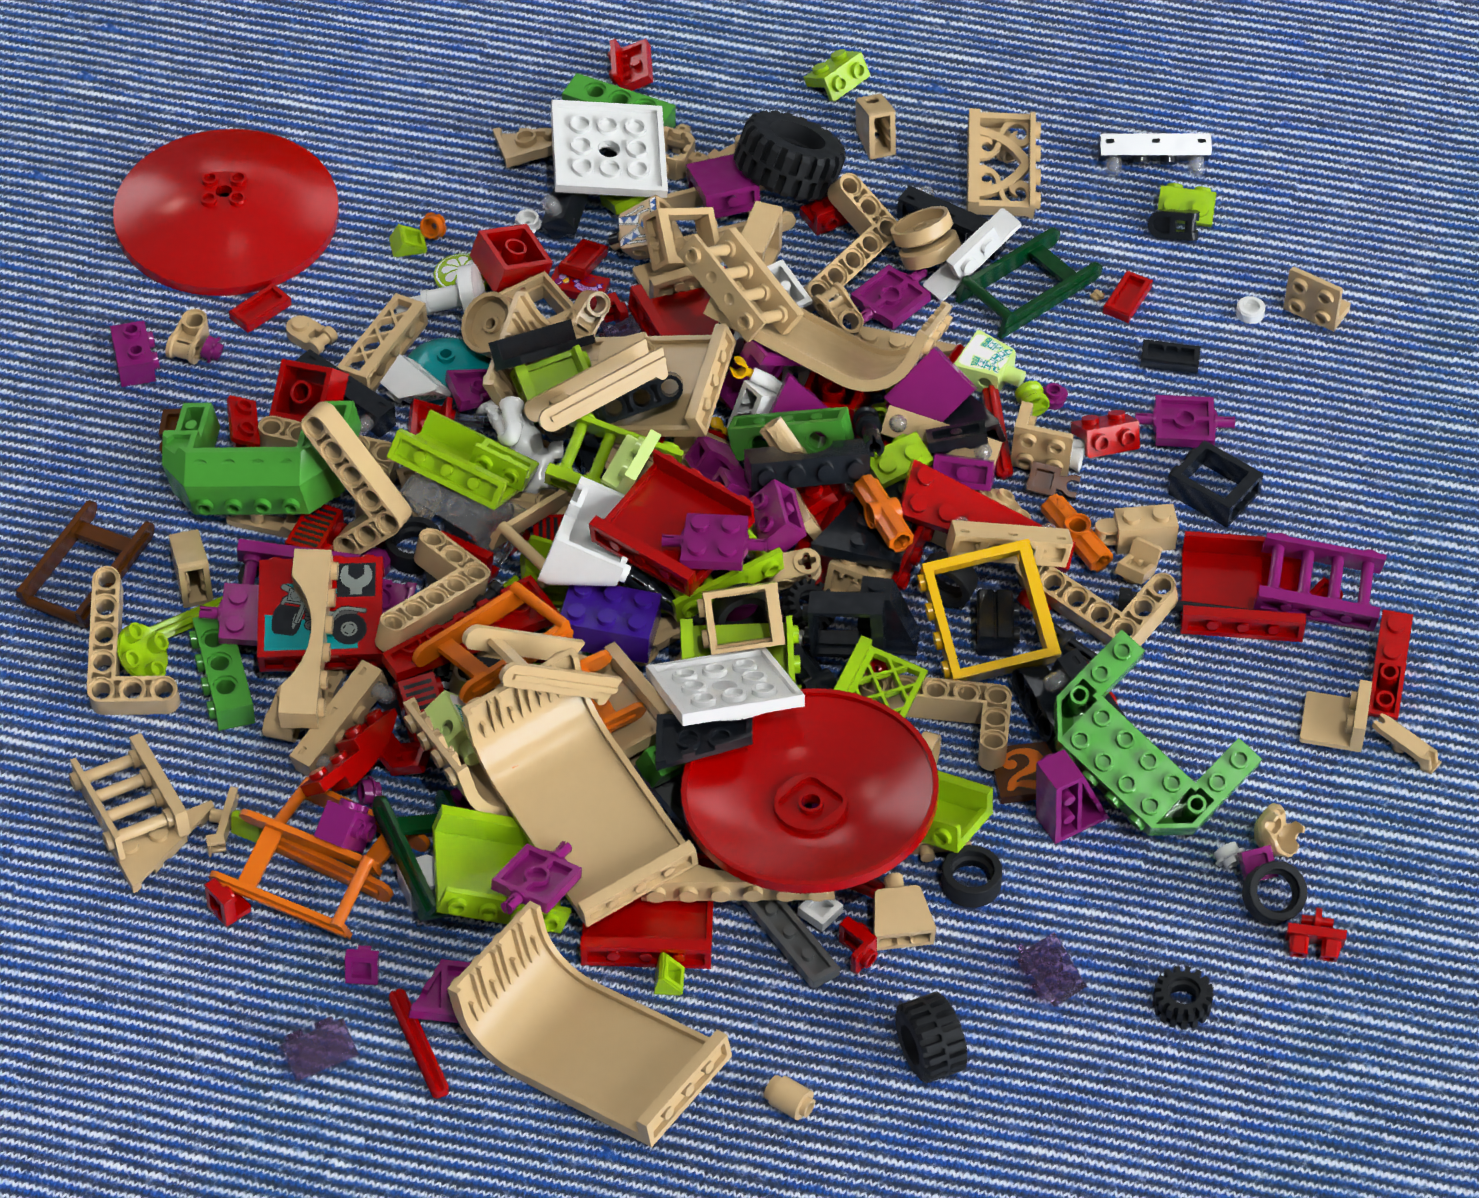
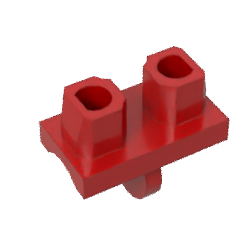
(1316, 931)

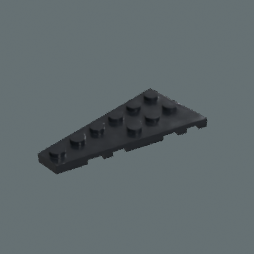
(854, 541)

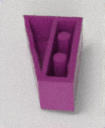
(1065, 798)

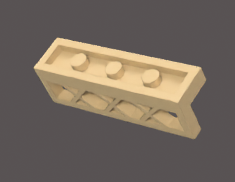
(397, 341)

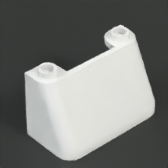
(573, 555)

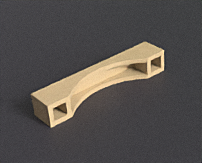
(301, 693)
(718, 885)

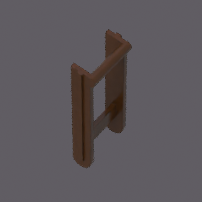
(80, 528)

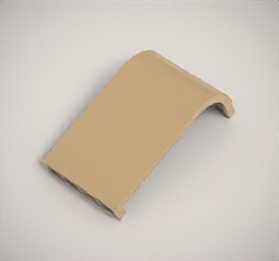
(841, 354)
(695, 358)
(472, 779)
(576, 790)
(580, 1037)

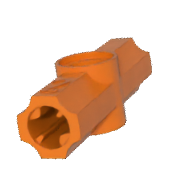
(883, 513)
(1088, 544)

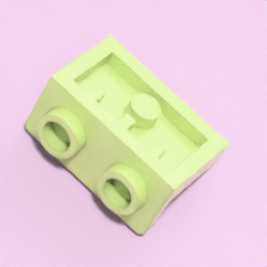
(629, 461)

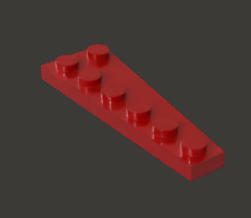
(937, 499)
(524, 618)

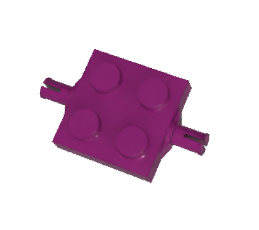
(891, 296)
(1184, 420)
(714, 541)
(236, 614)
(536, 877)

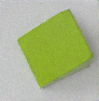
(407, 241)

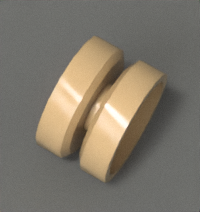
(925, 237)
(484, 321)

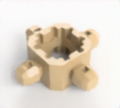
(680, 141)

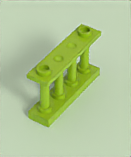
(563, 475)
(754, 571)

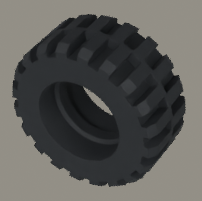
(789, 155)

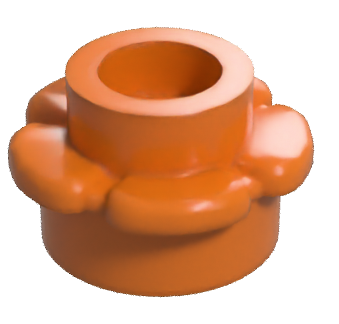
(427, 226)

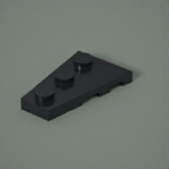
(688, 743)

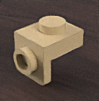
(1140, 562)

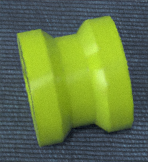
(1033, 392)

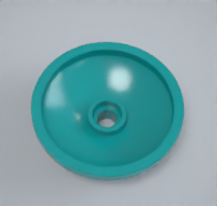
(444, 355)

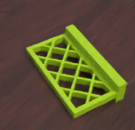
(860, 663)

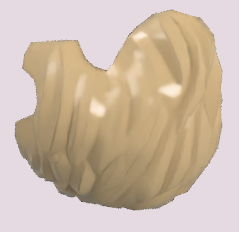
(1274, 831)

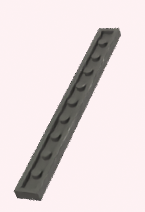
(772, 915)

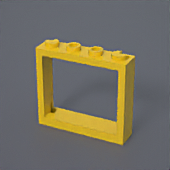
(942, 637)

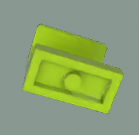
(547, 373)
(960, 812)

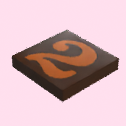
(1017, 777)

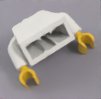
(754, 396)

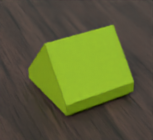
(244, 829)
(668, 976)

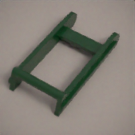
(1035, 249)
(394, 832)

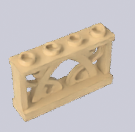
(980, 135)

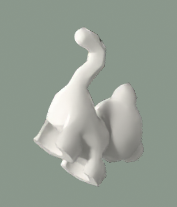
(532, 446)

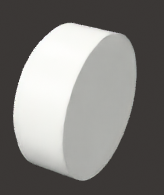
(1250, 310)

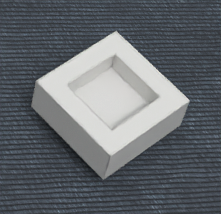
(820, 913)

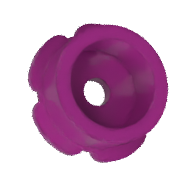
(212, 349)
(1056, 395)
(368, 790)

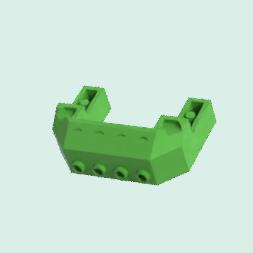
(246, 477)
(1127, 764)

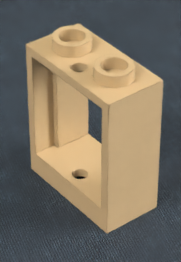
(764, 231)
(660, 236)
(544, 287)
(773, 612)

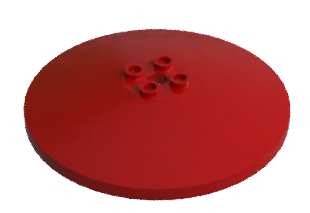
(199, 243)
(840, 751)

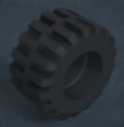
(931, 1037)

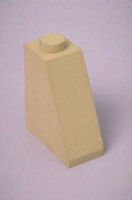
(191, 568)

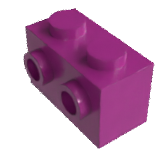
(133, 353)
(778, 516)
(346, 825)

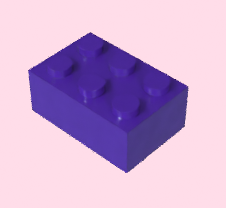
(614, 615)

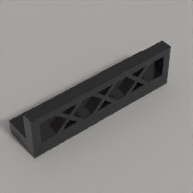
(536, 345)

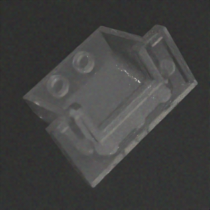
(431, 498)

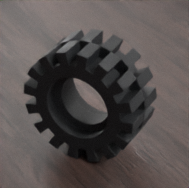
(791, 606)
(1186, 982)

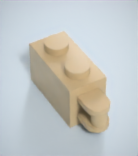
(1152, 523)

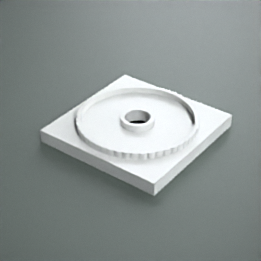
(628, 129)
(724, 686)

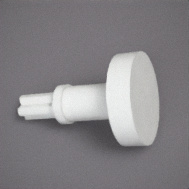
(468, 287)

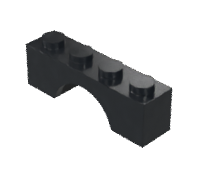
(840, 463)

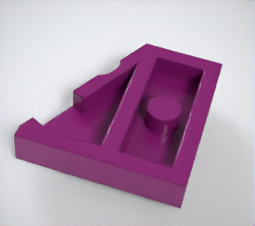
(434, 999)

